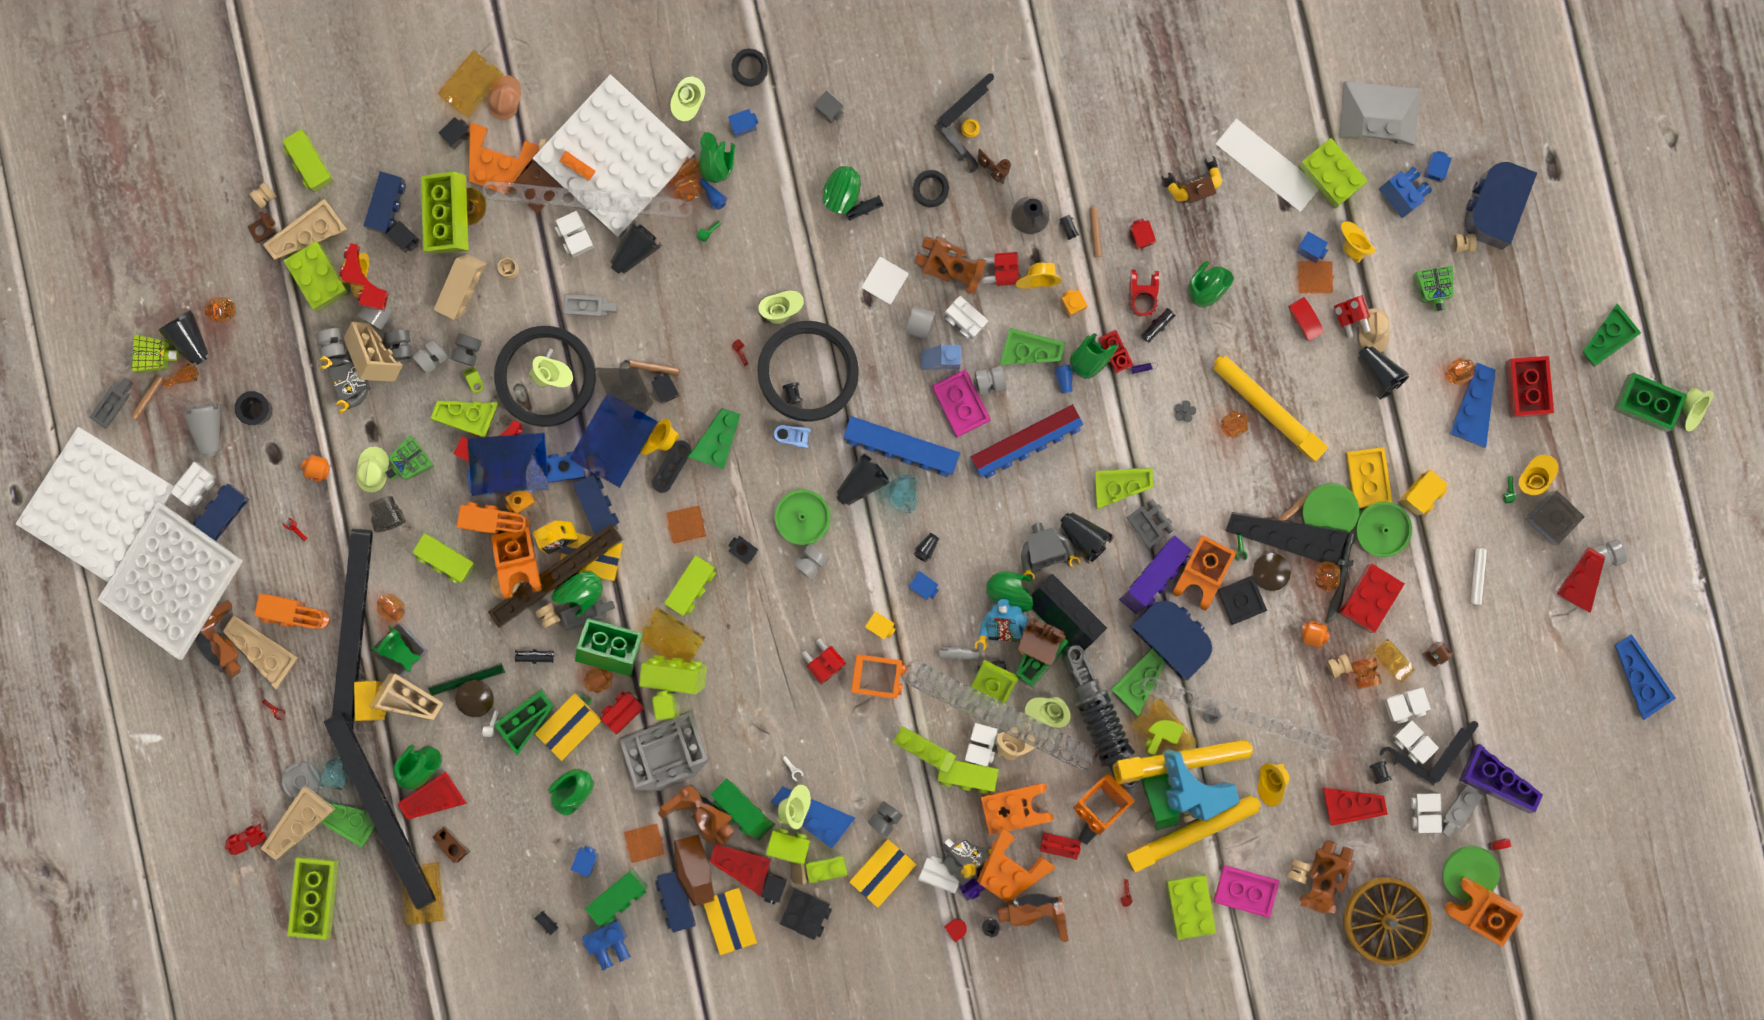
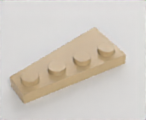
(315, 225)
(267, 655)
(300, 819)

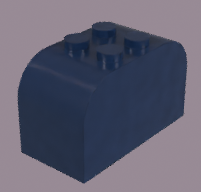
(1499, 203)
(1174, 637)

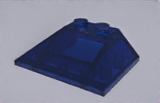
(613, 440)
(508, 464)

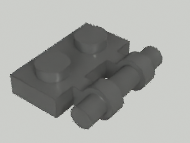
(1145, 526)

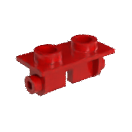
(237, 842)
(1060, 846)

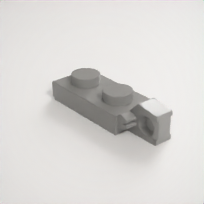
(587, 306)
(1460, 810)

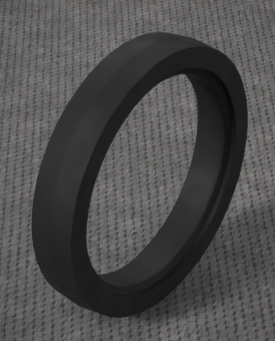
(837, 339)
(513, 345)

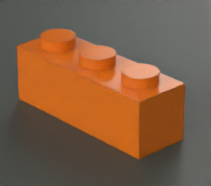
(577, 166)

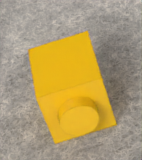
(880, 626)

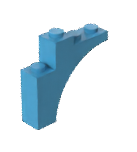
(1191, 794)

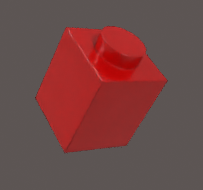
(1142, 234)

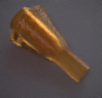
(689, 167)
(186, 374)

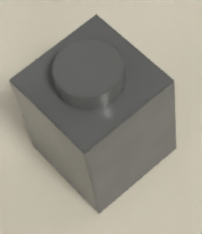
(829, 107)

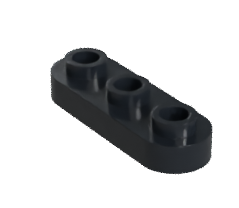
(672, 458)

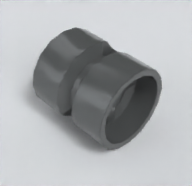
(399, 338)
(466, 349)
(880, 824)

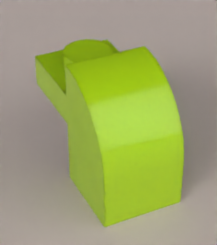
(1164, 730)

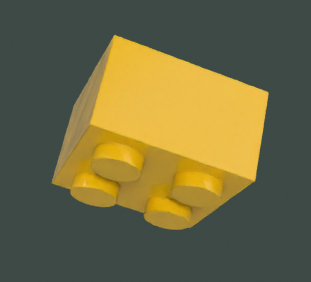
(1423, 493)

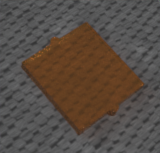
(1315, 277)
(686, 524)
(644, 843)

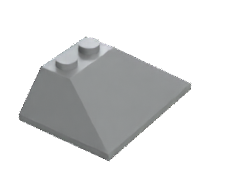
(1379, 112)
(664, 754)

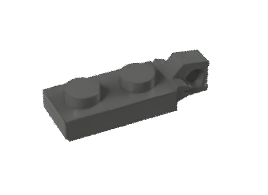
(111, 403)
(595, 612)

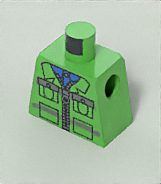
(1435, 286)
(408, 460)

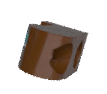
(1437, 654)
(450, 845)

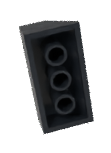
(1064, 611)

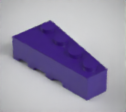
(1155, 575)
(1496, 779)

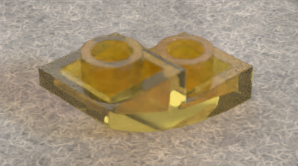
(1394, 660)

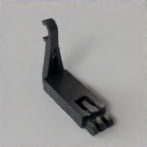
(956, 111)
(1443, 762)

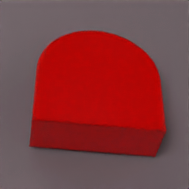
(1500, 844)
(956, 929)

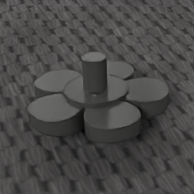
(1184, 412)

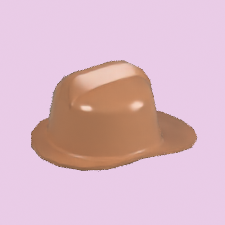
(504, 98)

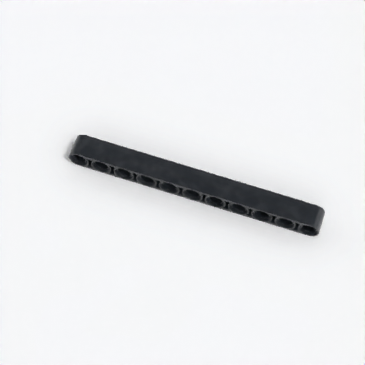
(352, 622)
(379, 810)

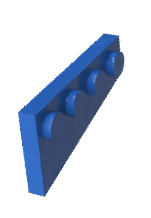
(1475, 409)
(1644, 680)
(821, 820)

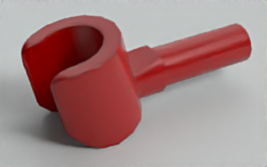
(295, 529)

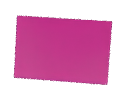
(961, 403)
(1246, 891)

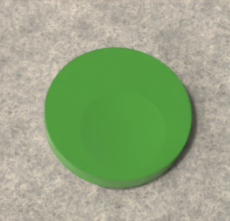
(1331, 507)
(802, 517)
(1383, 529)
(1472, 863)

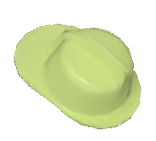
(687, 98)
(781, 306)
(550, 372)
(1695, 407)
(371, 469)
(1050, 711)
(794, 809)

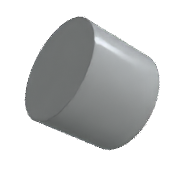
(375, 317)
(920, 322)

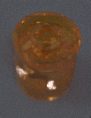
(1366, 673)

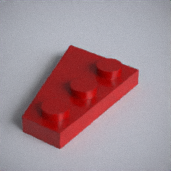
(1583, 580)
(432, 797)
(1352, 806)
(742, 866)

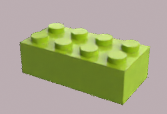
(444, 213)
(313, 898)

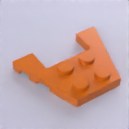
(489, 165)
(1004, 875)

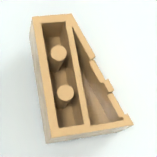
(459, 286)
(369, 355)
(404, 698)

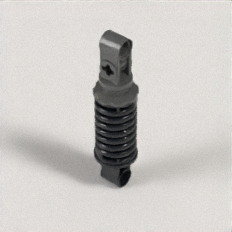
(1099, 712)

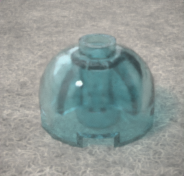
(903, 494)

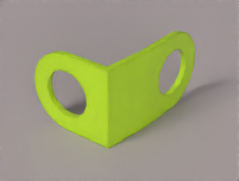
(473, 378)

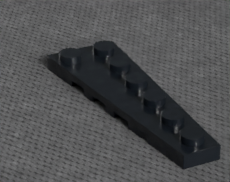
(1306, 540)

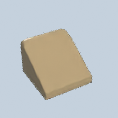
(799, 873)

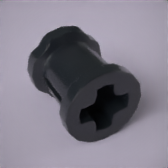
(792, 393)
(1378, 778)
(985, 926)

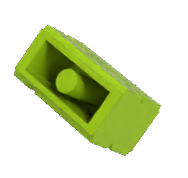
(826, 869)

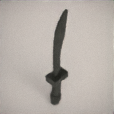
(1337, 599)

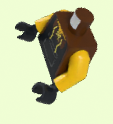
(1197, 187)

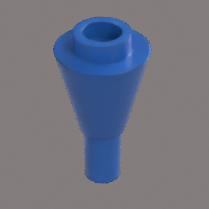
(715, 198)

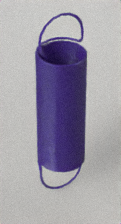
(1141, 368)

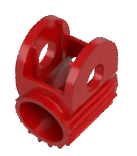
(1152, 291)

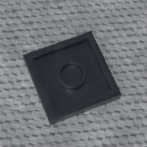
(1242, 600)

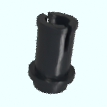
(1068, 227)
(544, 920)

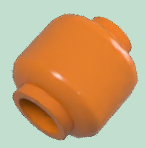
(315, 468)
(1314, 634)

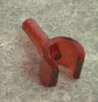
(737, 346)
(274, 709)
(1126, 900)

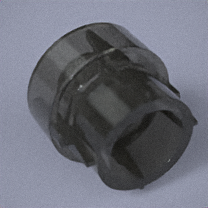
(386, 514)

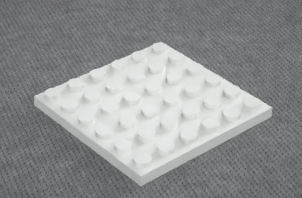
(623, 146)
(93, 503)
(170, 580)

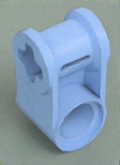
(794, 436)

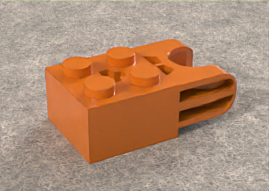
(490, 519)
(515, 561)
(1205, 576)
(289, 612)
(1019, 806)
(1481, 908)

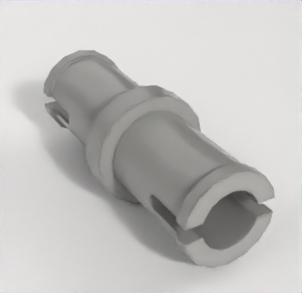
(959, 653)

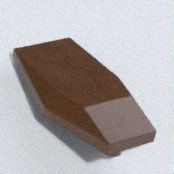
(693, 870)

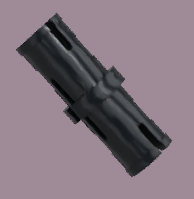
(864, 207)
(1167, 316)
(534, 656)

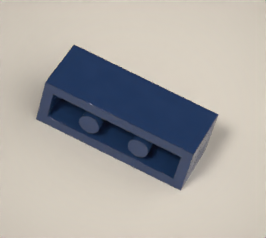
(385, 203)
(595, 503)
(221, 511)
(675, 902)

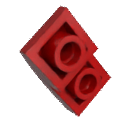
(1306, 318)
(1121, 358)

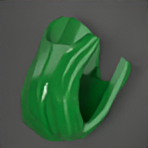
(714, 162)
(841, 190)
(1210, 285)
(1090, 357)
(1008, 586)
(580, 589)
(416, 767)
(571, 791)

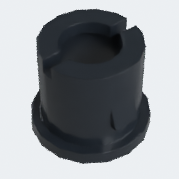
(243, 406)

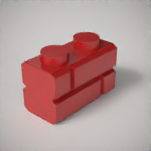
(622, 711)

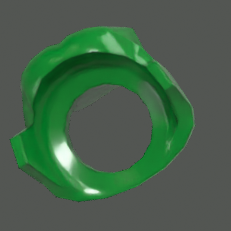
(394, 648)

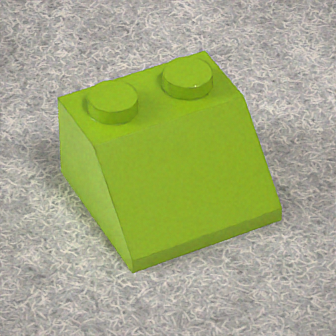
(788, 846)

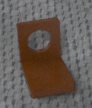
(268, 222)

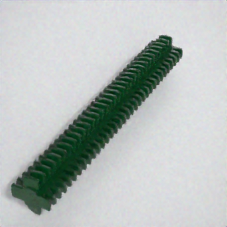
(452, 684)

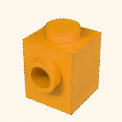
(1073, 302)
(519, 501)

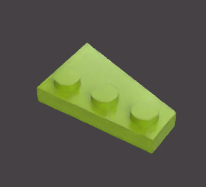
(467, 417)
(1121, 483)

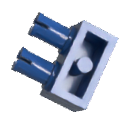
(1402, 194)
(606, 936)

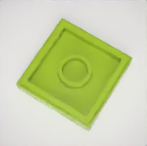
(994, 681)

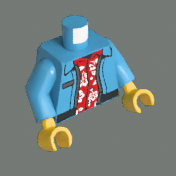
(1002, 624)

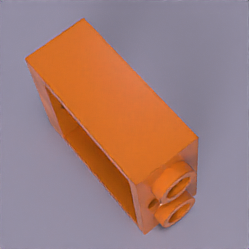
(858, 672)
(1115, 792)

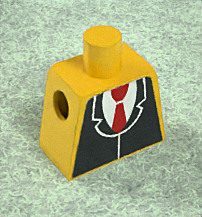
(551, 536)

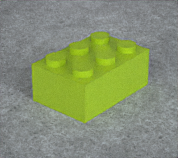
(1333, 173)
(316, 276)
(673, 675)
(1190, 906)

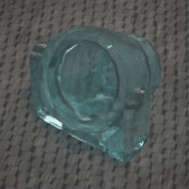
(333, 774)

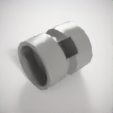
(330, 343)
(429, 363)
(990, 380)
(1613, 552)
(811, 561)

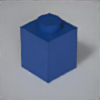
(743, 122)
(1437, 166)
(1313, 247)
(924, 586)
(584, 861)

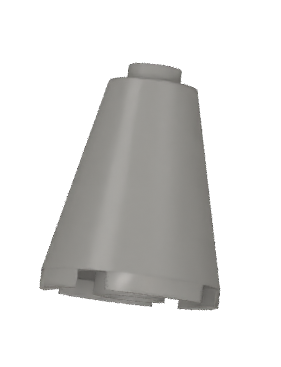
(204, 427)

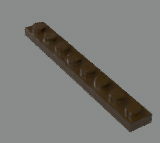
(556, 575)

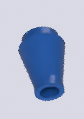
(1064, 377)

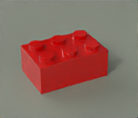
(1529, 386)
(1371, 598)

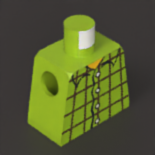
(151, 354)

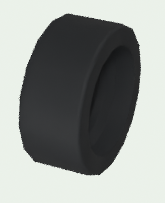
(749, 53)
(930, 174)

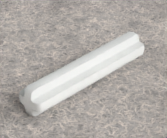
(1478, 576)

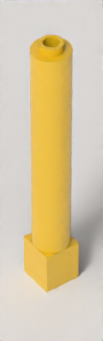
(1305, 441)
(1137, 768)
(1191, 833)

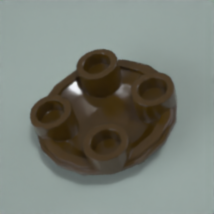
(1271, 572)
(474, 698)

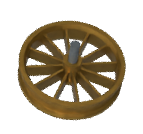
(1387, 921)

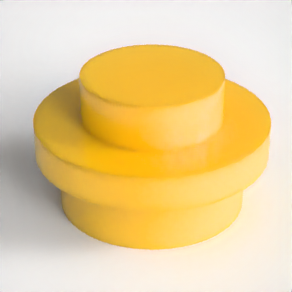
(970, 128)

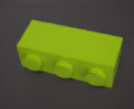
(307, 161)
(443, 559)
(690, 586)
(665, 705)
(924, 749)
(968, 776)

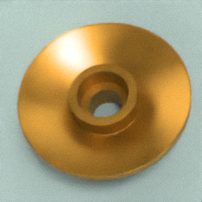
(475, 198)

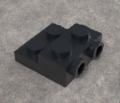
(806, 914)

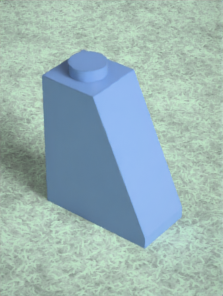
(941, 358)

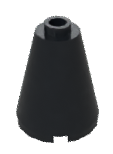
(1030, 221)
(634, 247)
(186, 337)
(1381, 372)
(861, 481)
(1085, 536)

